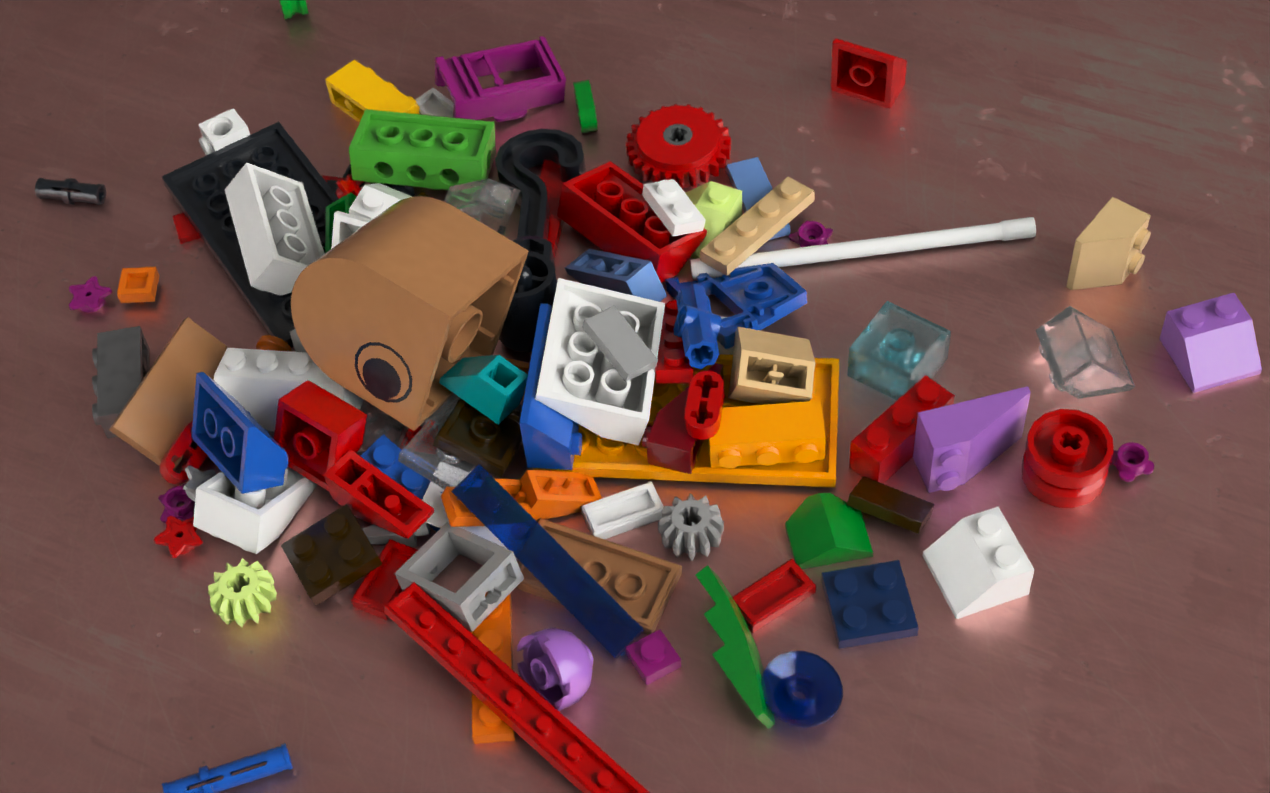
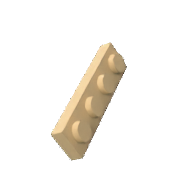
(757, 226)

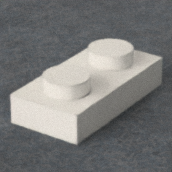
(673, 207)

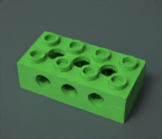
(421, 141)

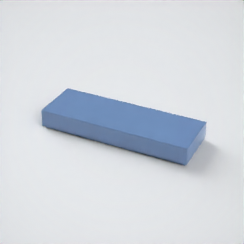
(754, 184)

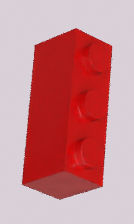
(891, 437)

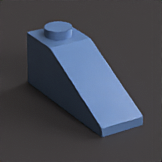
(617, 274)

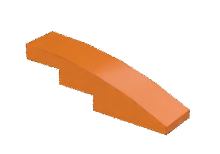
(538, 492)

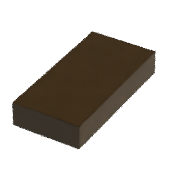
(890, 504)

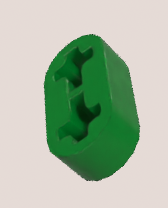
(585, 106)

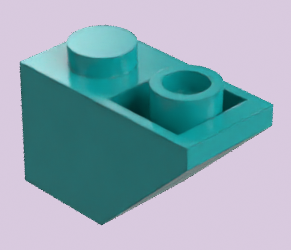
(487, 384)

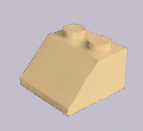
(1109, 247)

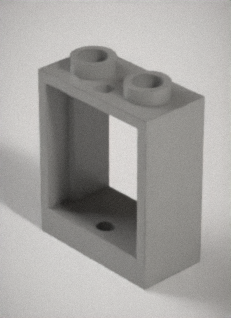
(468, 605)

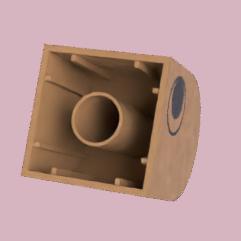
(406, 304)

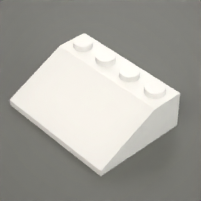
(578, 376)

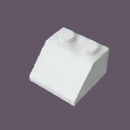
(979, 564)

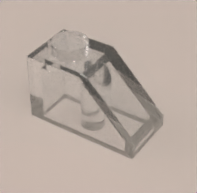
(485, 201)

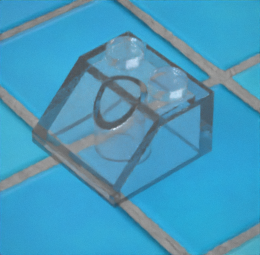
(1083, 356)

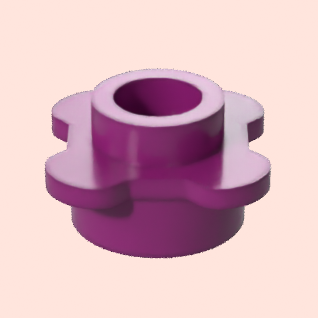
(1132, 453)

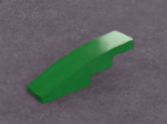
(740, 654)

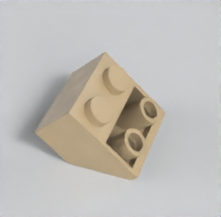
(771, 368)

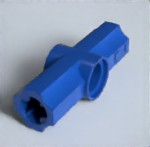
(697, 326)

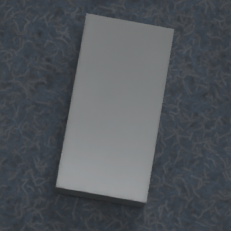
(620, 343)

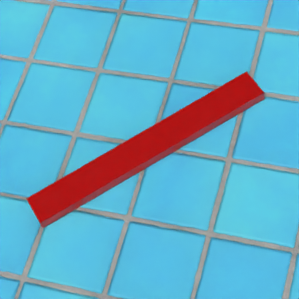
(508, 695)

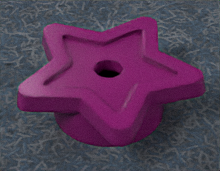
(808, 230)
(94, 301)
(171, 500)

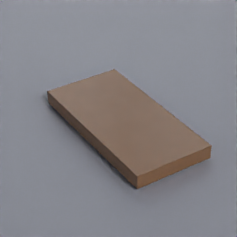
(166, 394)
(633, 578)

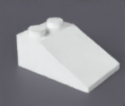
(249, 518)

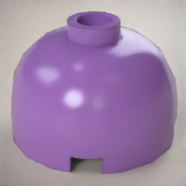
(556, 666)

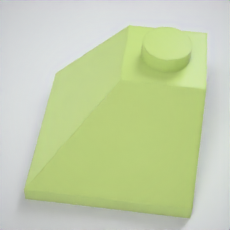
(719, 207)

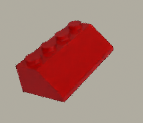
(613, 215)

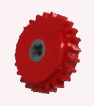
(678, 145)

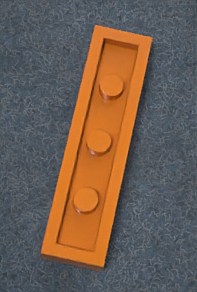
(495, 634)

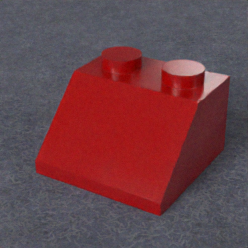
(866, 73)
(317, 430)

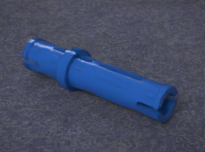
(276, 758)

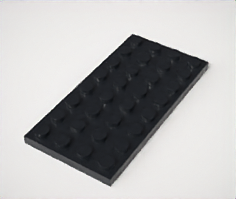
(202, 197)

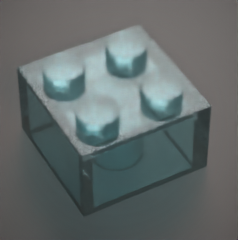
(897, 351)

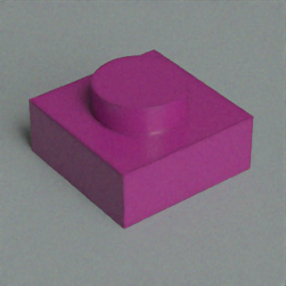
(653, 657)

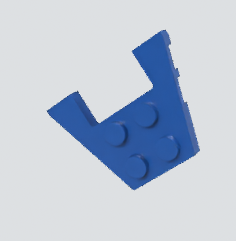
(753, 293)

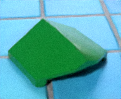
(827, 532)

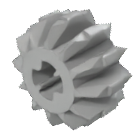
(691, 526)

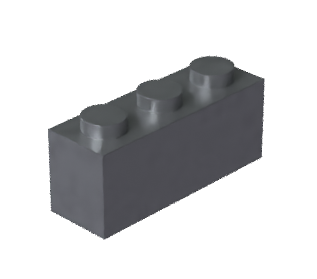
(121, 366)

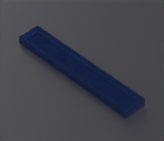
(548, 561)

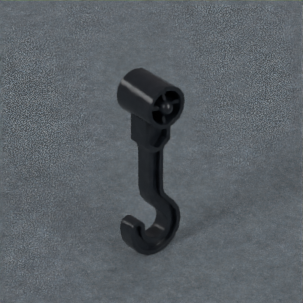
(538, 275)

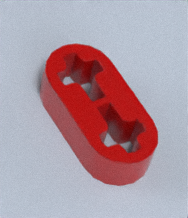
(697, 403)
(180, 448)

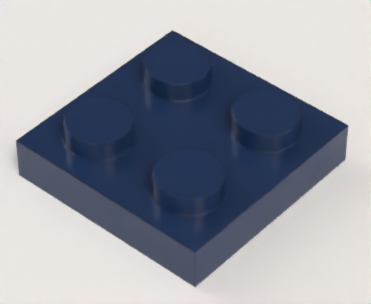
(869, 604)

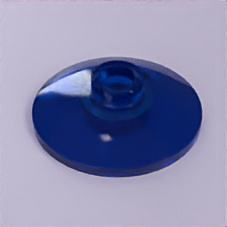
(805, 674)

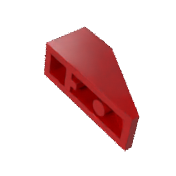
(375, 496)

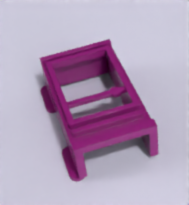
(507, 100)

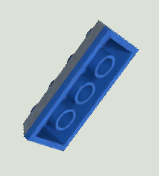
(547, 436)

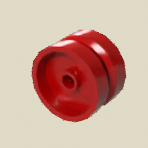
(1067, 458)

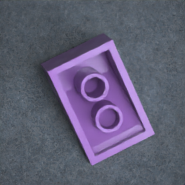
(967, 436)

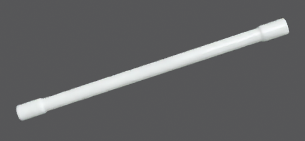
(1004, 230)

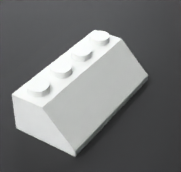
(272, 228)
(264, 376)

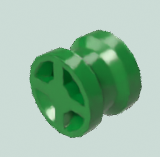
(292, 7)

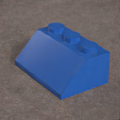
(235, 439)

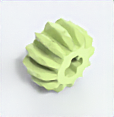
(242, 592)

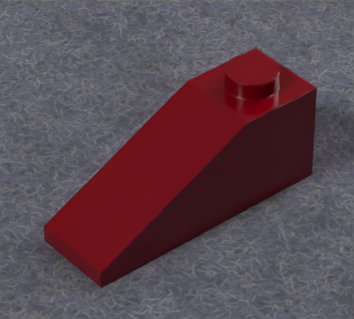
(667, 438)

